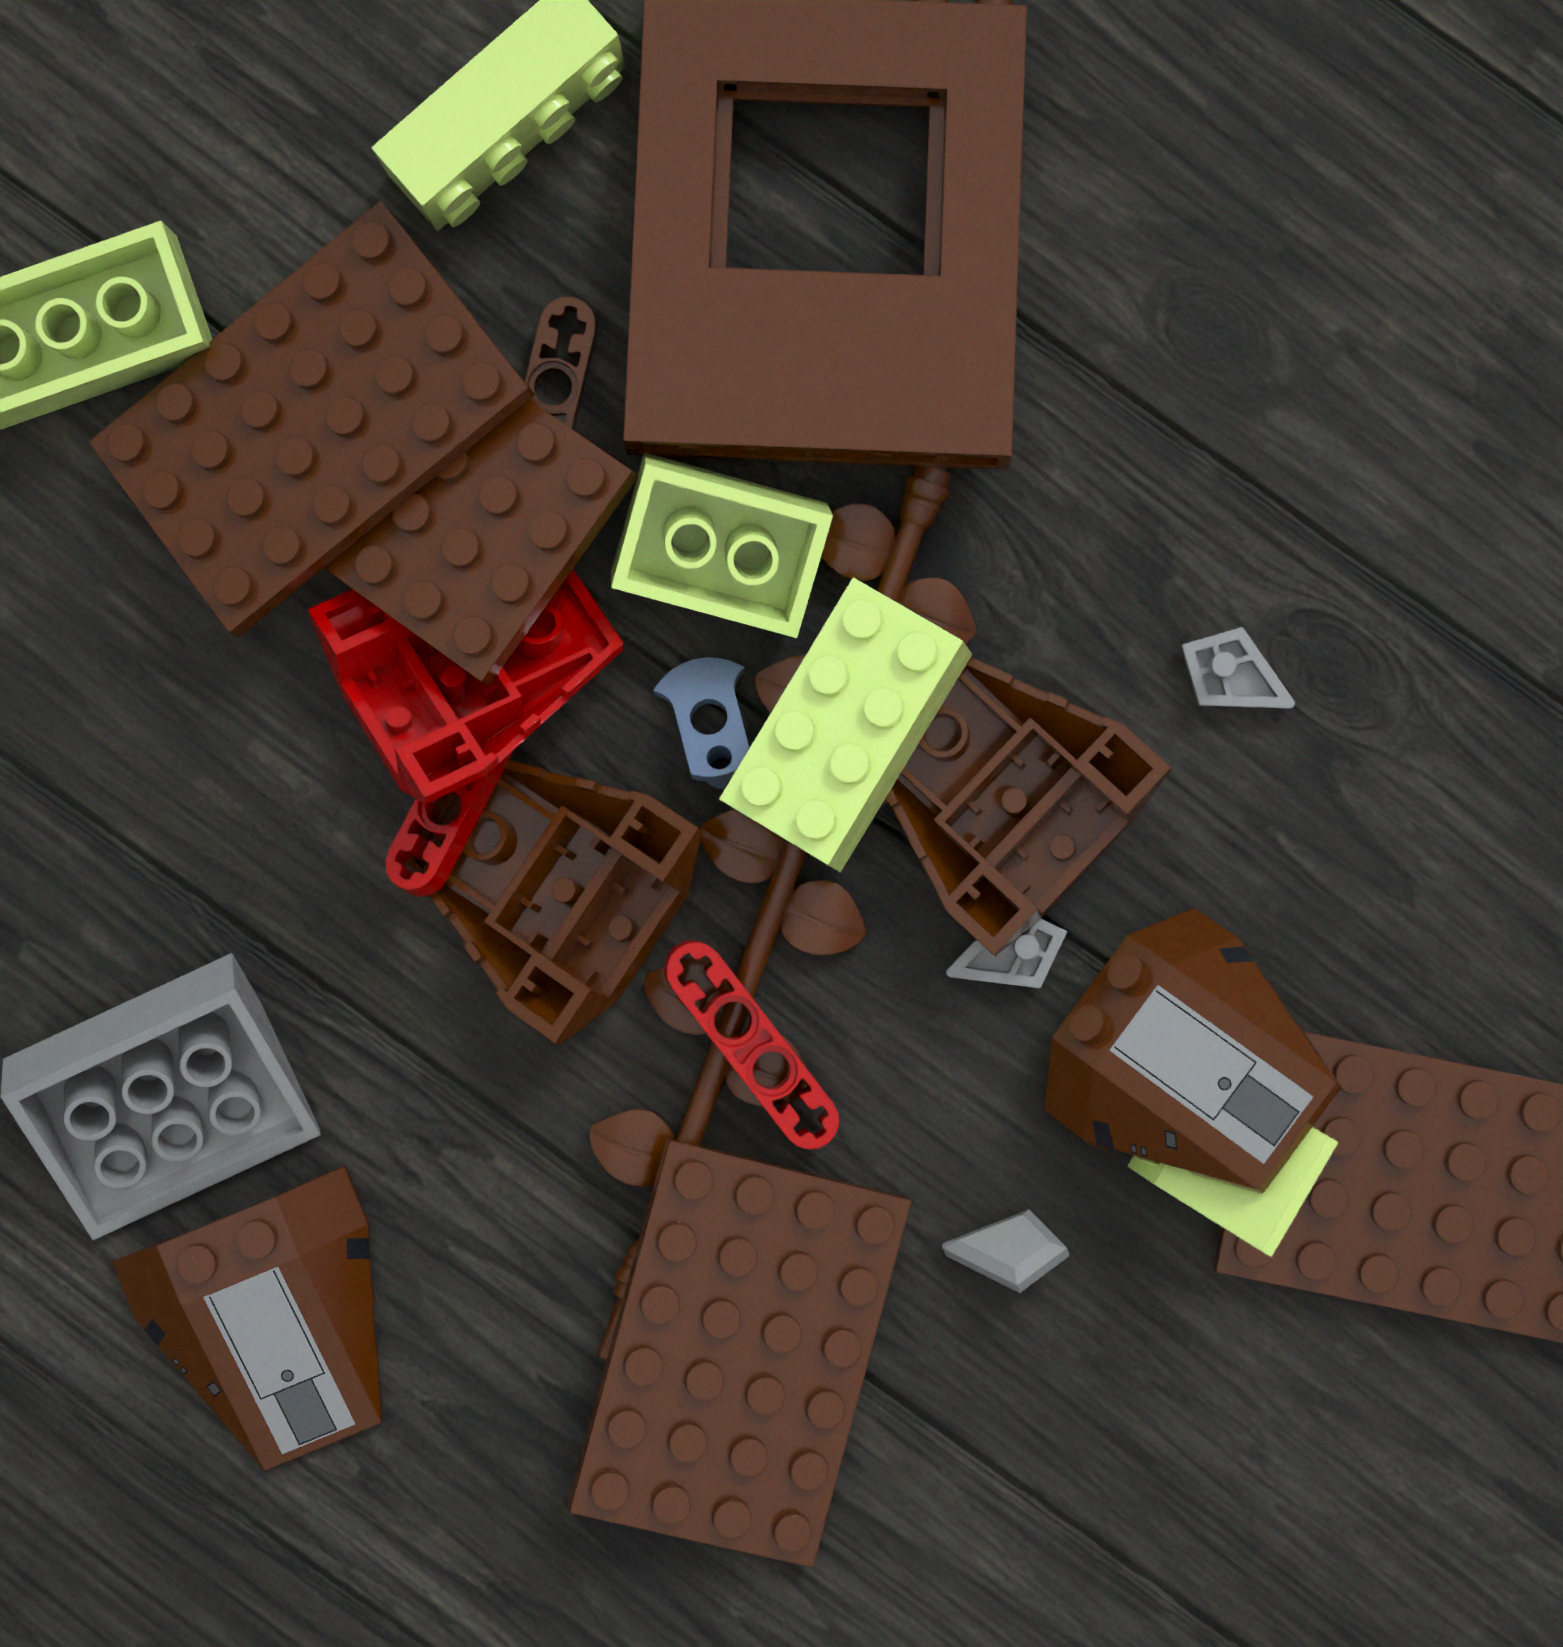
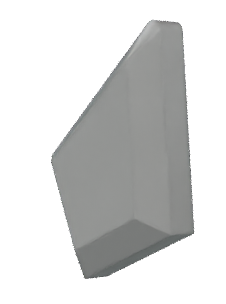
(1233, 673)
(1019, 964)
(1010, 1250)

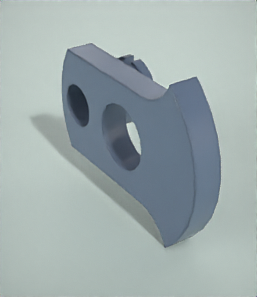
(703, 683)

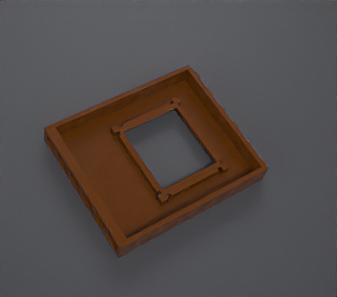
(823, 357)

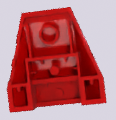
(432, 716)

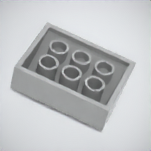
(158, 1097)

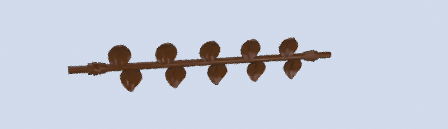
(813, 915)

